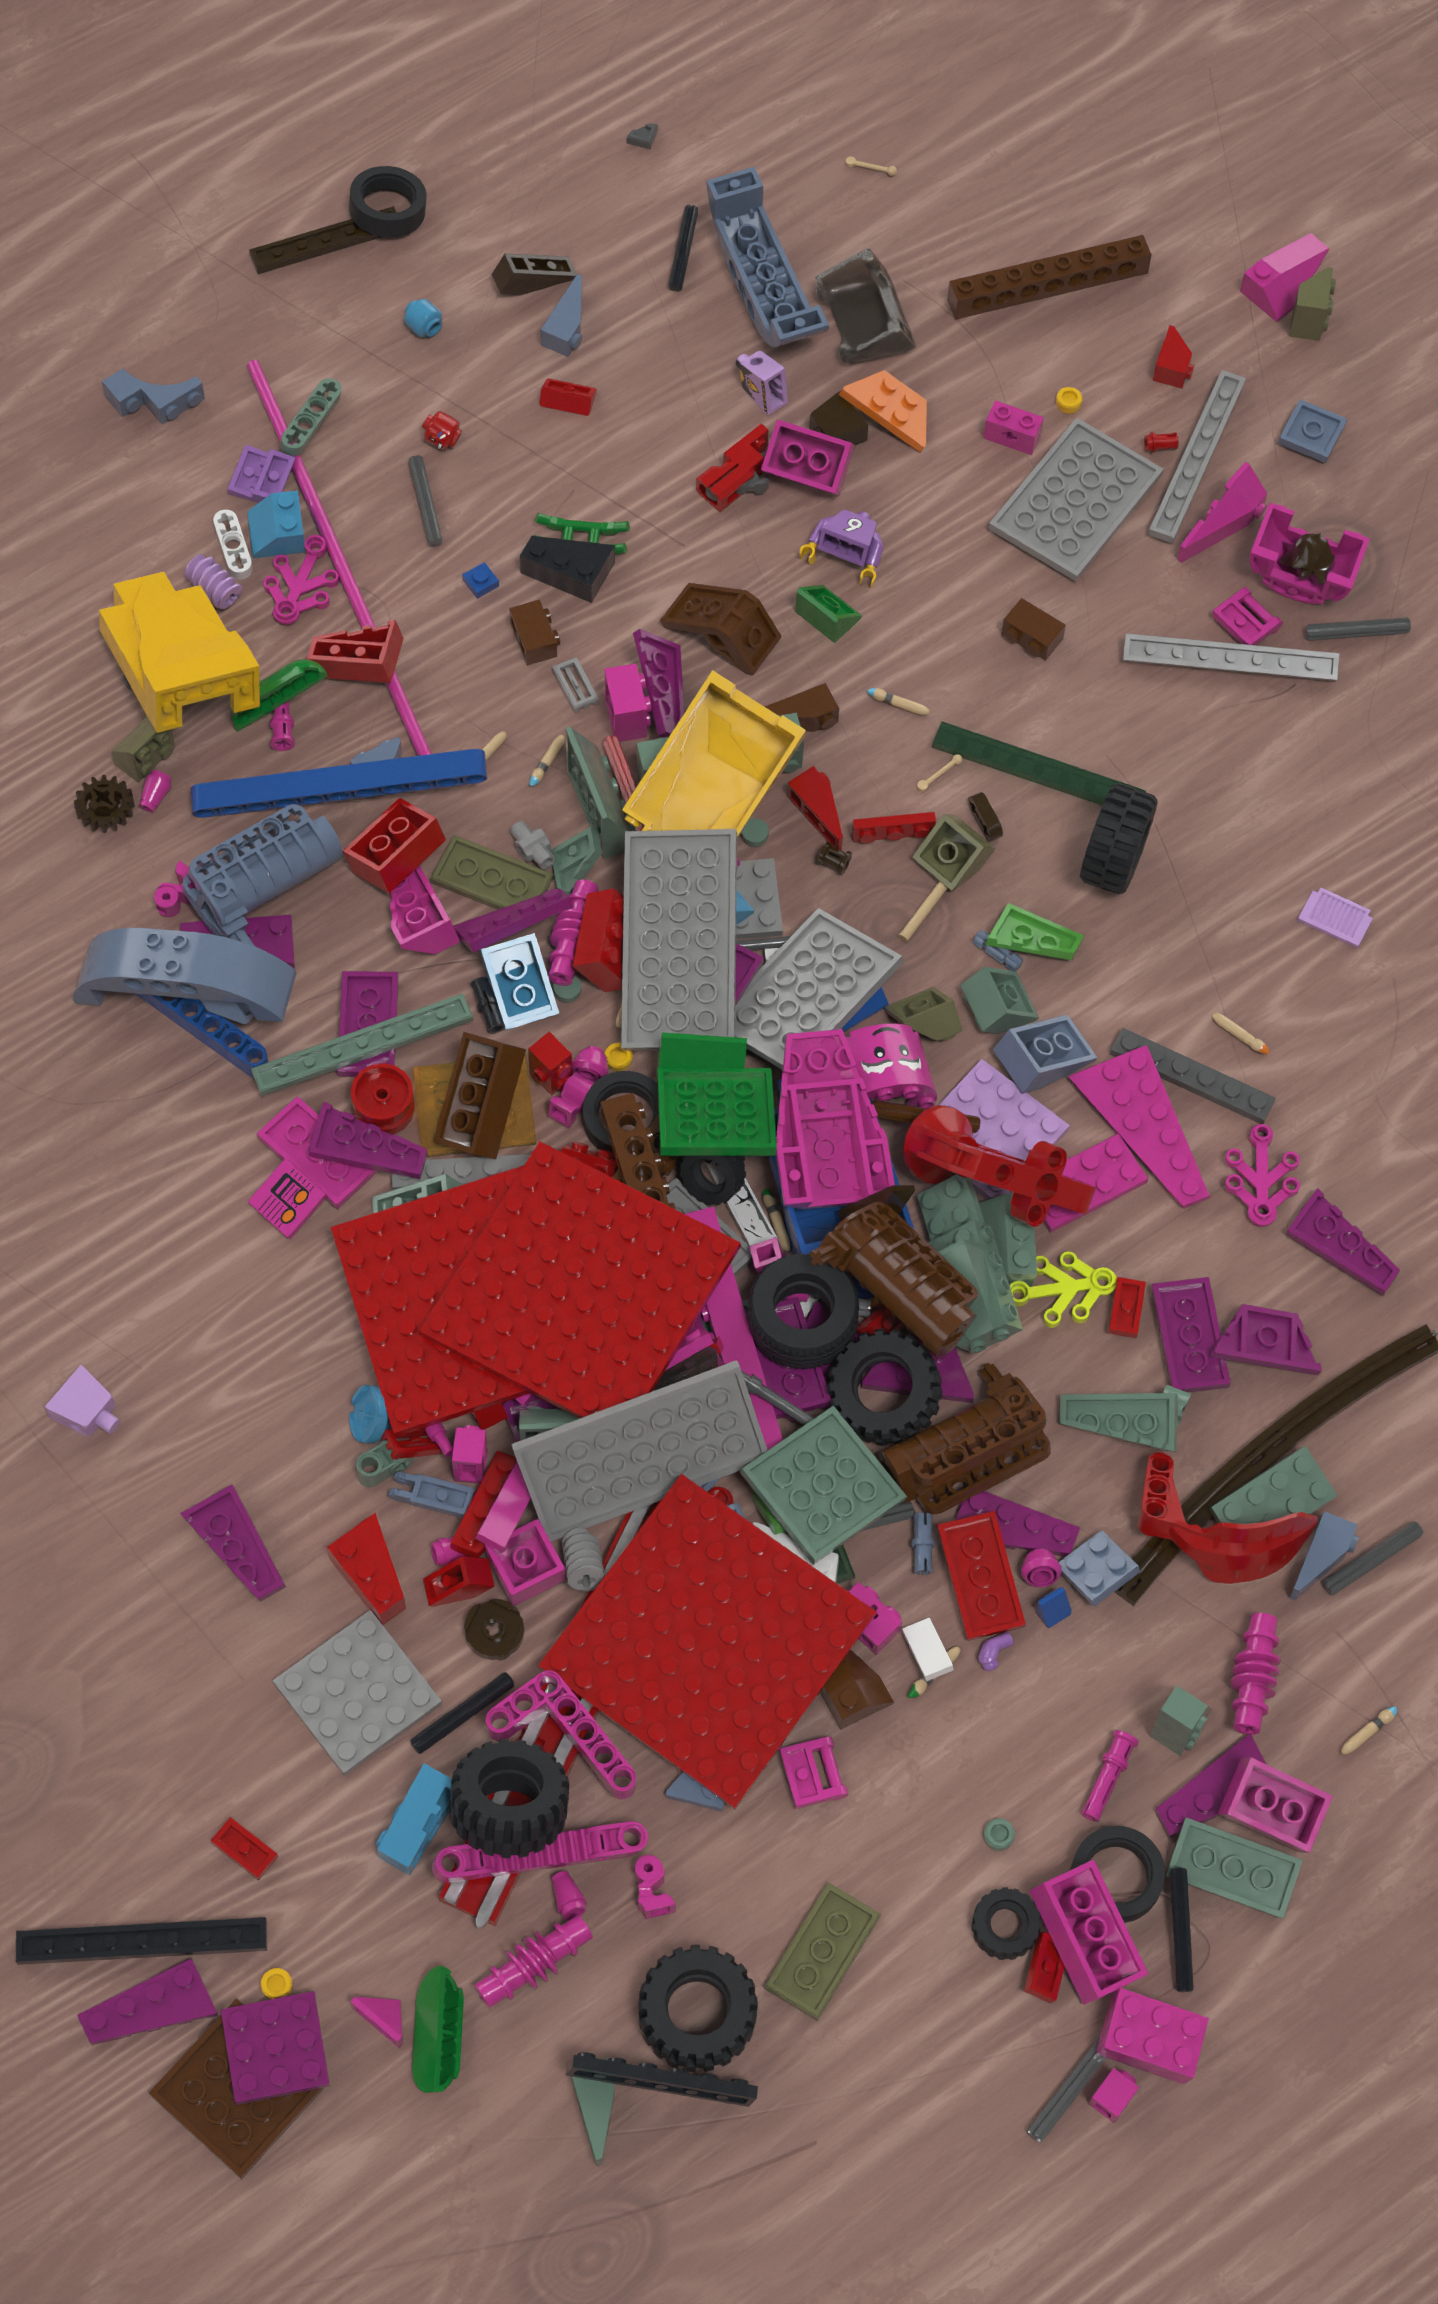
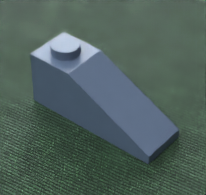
(563, 326)
(1328, 1548)

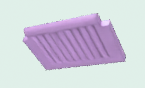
(1336, 917)

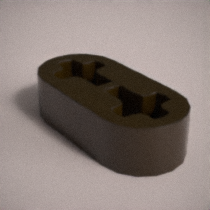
(985, 816)

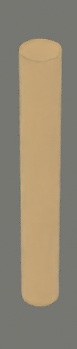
(922, 912)

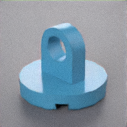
(369, 1415)

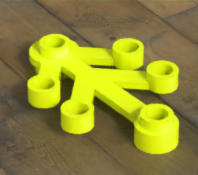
(1066, 1287)

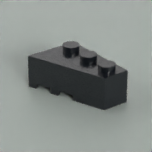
(568, 564)

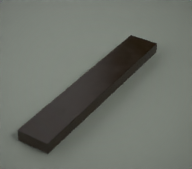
(310, 245)

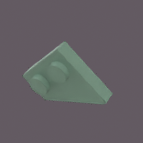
(576, 858)

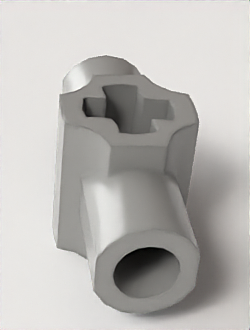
(533, 845)

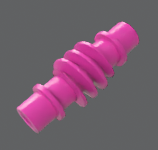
(566, 934)
(1255, 1673)
(533, 1961)

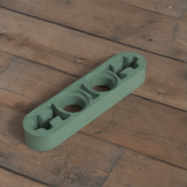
(309, 416)

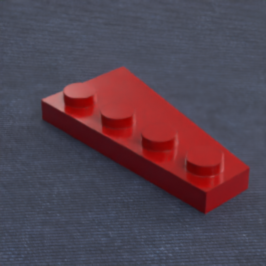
(481, 1504)

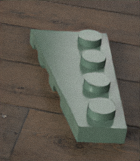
(1135, 1418)

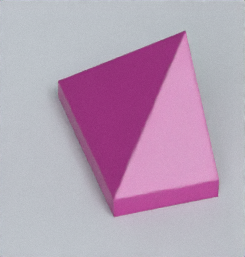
(383, 2015)

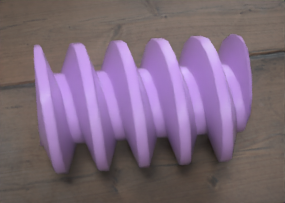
(215, 582)

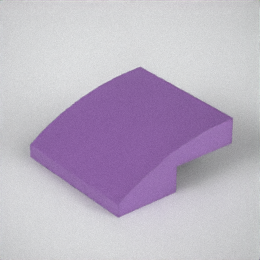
(260, 474)

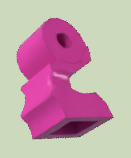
(170, 896)
(571, 1101)
(650, 1877)

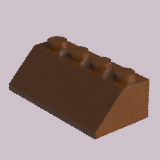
(479, 1095)

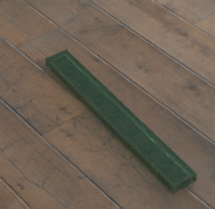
(1024, 763)

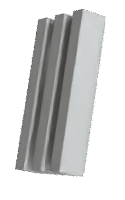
(583, 702)

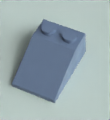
(1043, 1052)

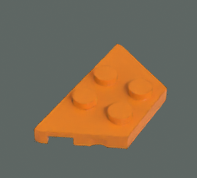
(891, 406)

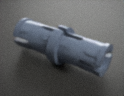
(923, 1543)

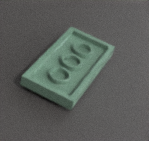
(1284, 1489)
(1235, 1867)

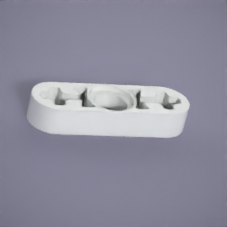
(231, 554)

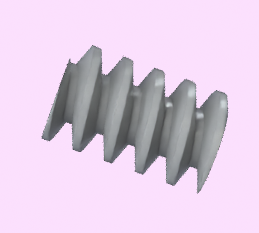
(582, 1559)

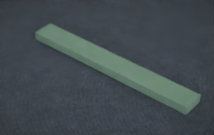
(362, 1044)

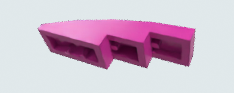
(505, 1511)

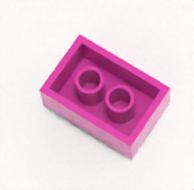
(808, 457)
(1275, 1805)
(1152, 2036)

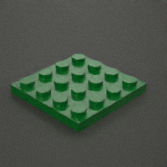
(716, 1112)

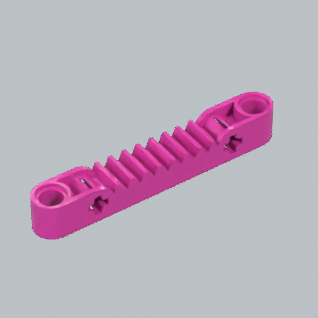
(569, 1849)

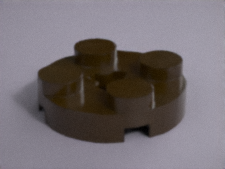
(502, 1644)

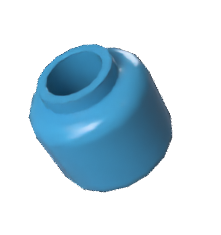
(423, 318)

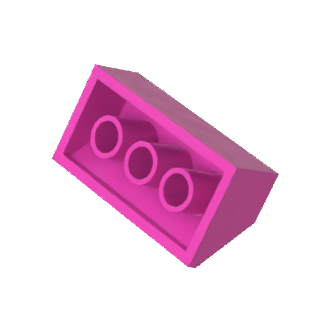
(1088, 1932)

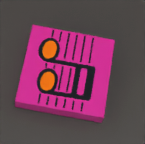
(287, 1198)

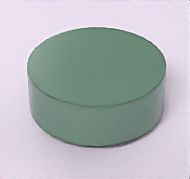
(755, 833)
(568, 993)
(999, 1834)

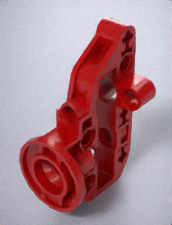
(943, 1146)

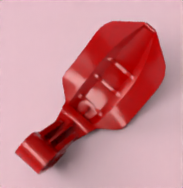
(1225, 1550)

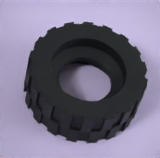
(707, 1191)
(998, 1946)

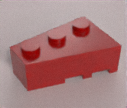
(359, 654)
(368, 1568)

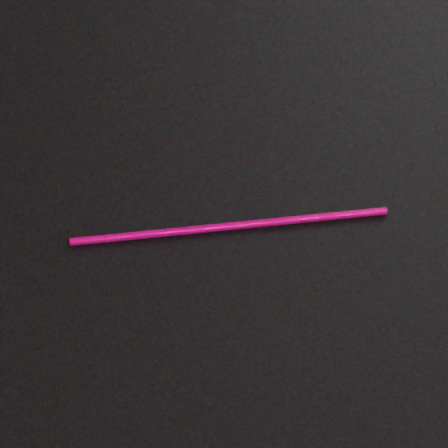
(336, 553)

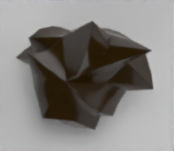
(1310, 558)

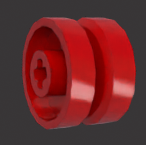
(383, 1097)

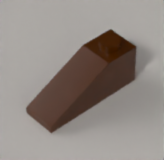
(814, 708)

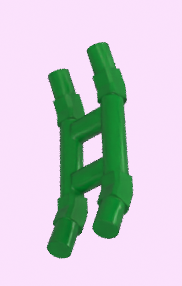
(593, 528)

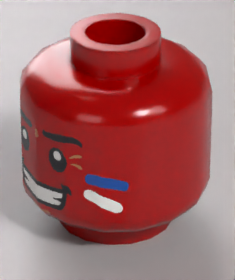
(441, 430)

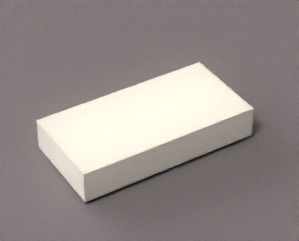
(927, 1649)

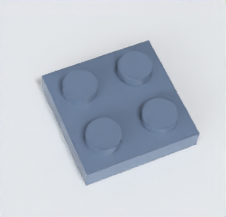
(1312, 431)
(1098, 1568)

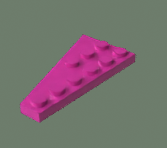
(1138, 1108)

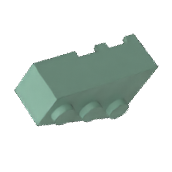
(1180, 1721)

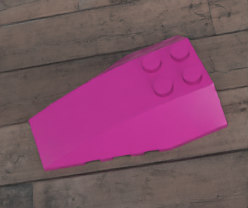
(826, 1127)

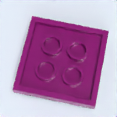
(275, 2048)

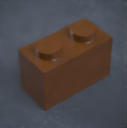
(1033, 629)
(533, 632)

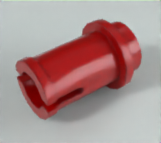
(1160, 441)

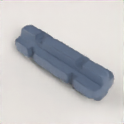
(1002, 955)

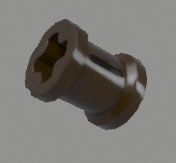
(834, 858)

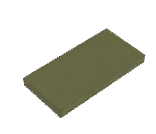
(488, 875)
(822, 1951)

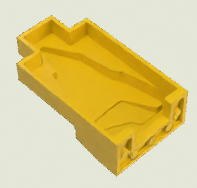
(176, 649)
(714, 763)

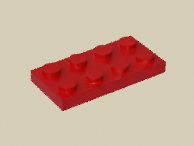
(981, 1575)

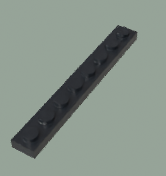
(141, 1940)

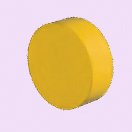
(1069, 400)
(617, 1058)
(276, 1984)

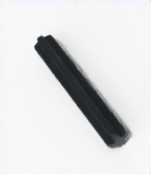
(683, 248)
(462, 1713)
(1181, 1930)

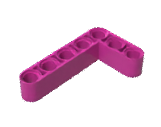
(569, 1725)

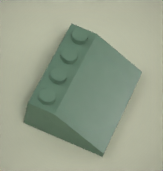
(597, 792)

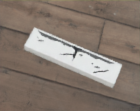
(744, 1210)

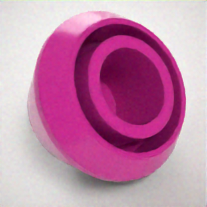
(591, 1063)
(1041, 1568)

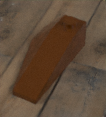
(854, 1692)

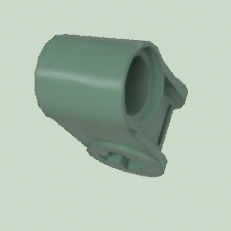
(381, 1459)

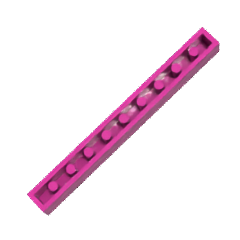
(729, 1321)

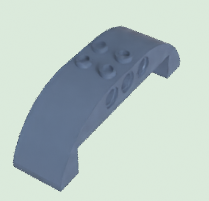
(759, 261)
(185, 967)

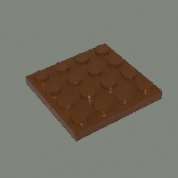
(203, 2101)

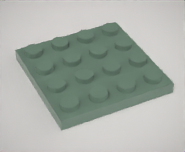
(823, 1485)

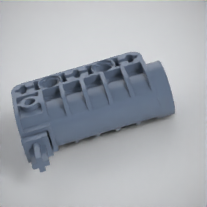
(260, 871)

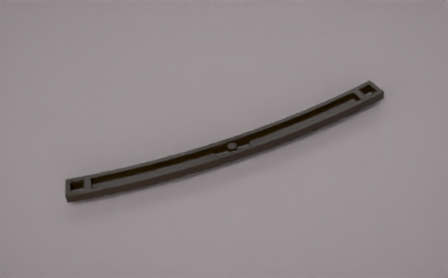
(1294, 1427)

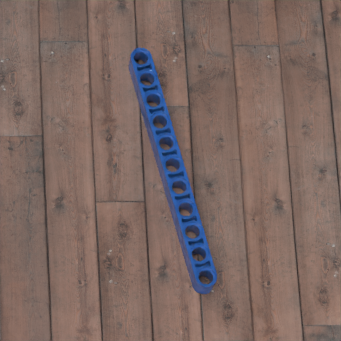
(339, 783)

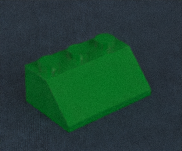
(700, 1051)

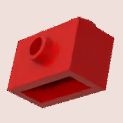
(550, 1063)

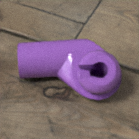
(991, 1648)

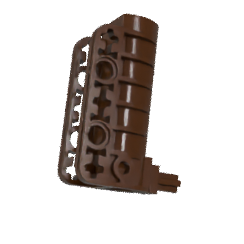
(902, 1274)
(971, 1444)

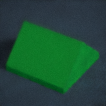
(825, 611)

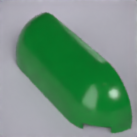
(280, 688)
(437, 2031)

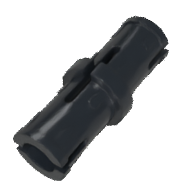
(492, 1017)

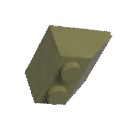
(953, 851)

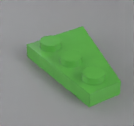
(1033, 934)

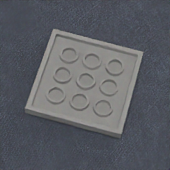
(357, 1692)

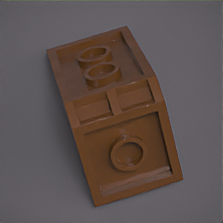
(729, 620)

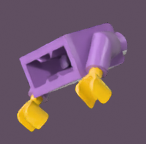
(849, 538)

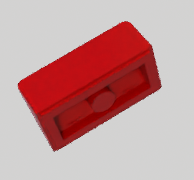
(567, 397)

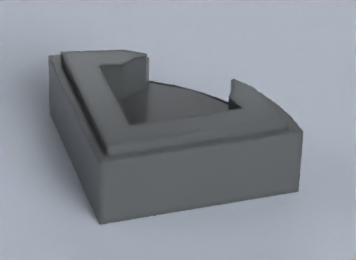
(643, 136)

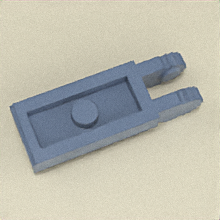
(433, 1494)

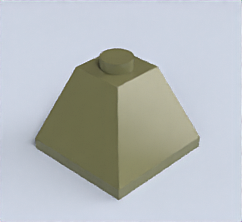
(928, 1013)

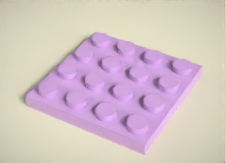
(1008, 1117)

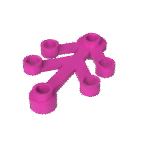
(300, 584)
(1261, 1179)

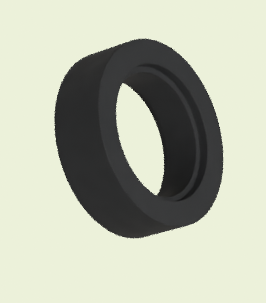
(390, 179)
(610, 1085)
(1140, 1845)

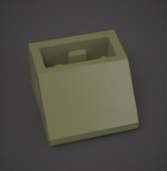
(1313, 306)
(142, 750)

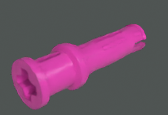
(282, 728)
(1113, 1764)

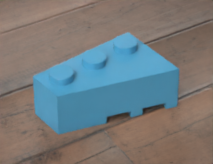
(416, 1820)

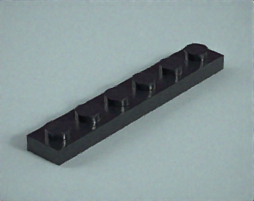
(674, 2081)

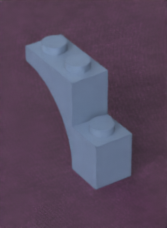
(163, 401)

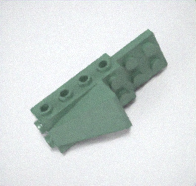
(970, 1247)

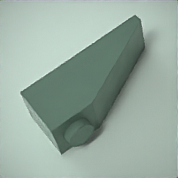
(413, 1192)
(596, 2107)

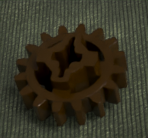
(104, 803)

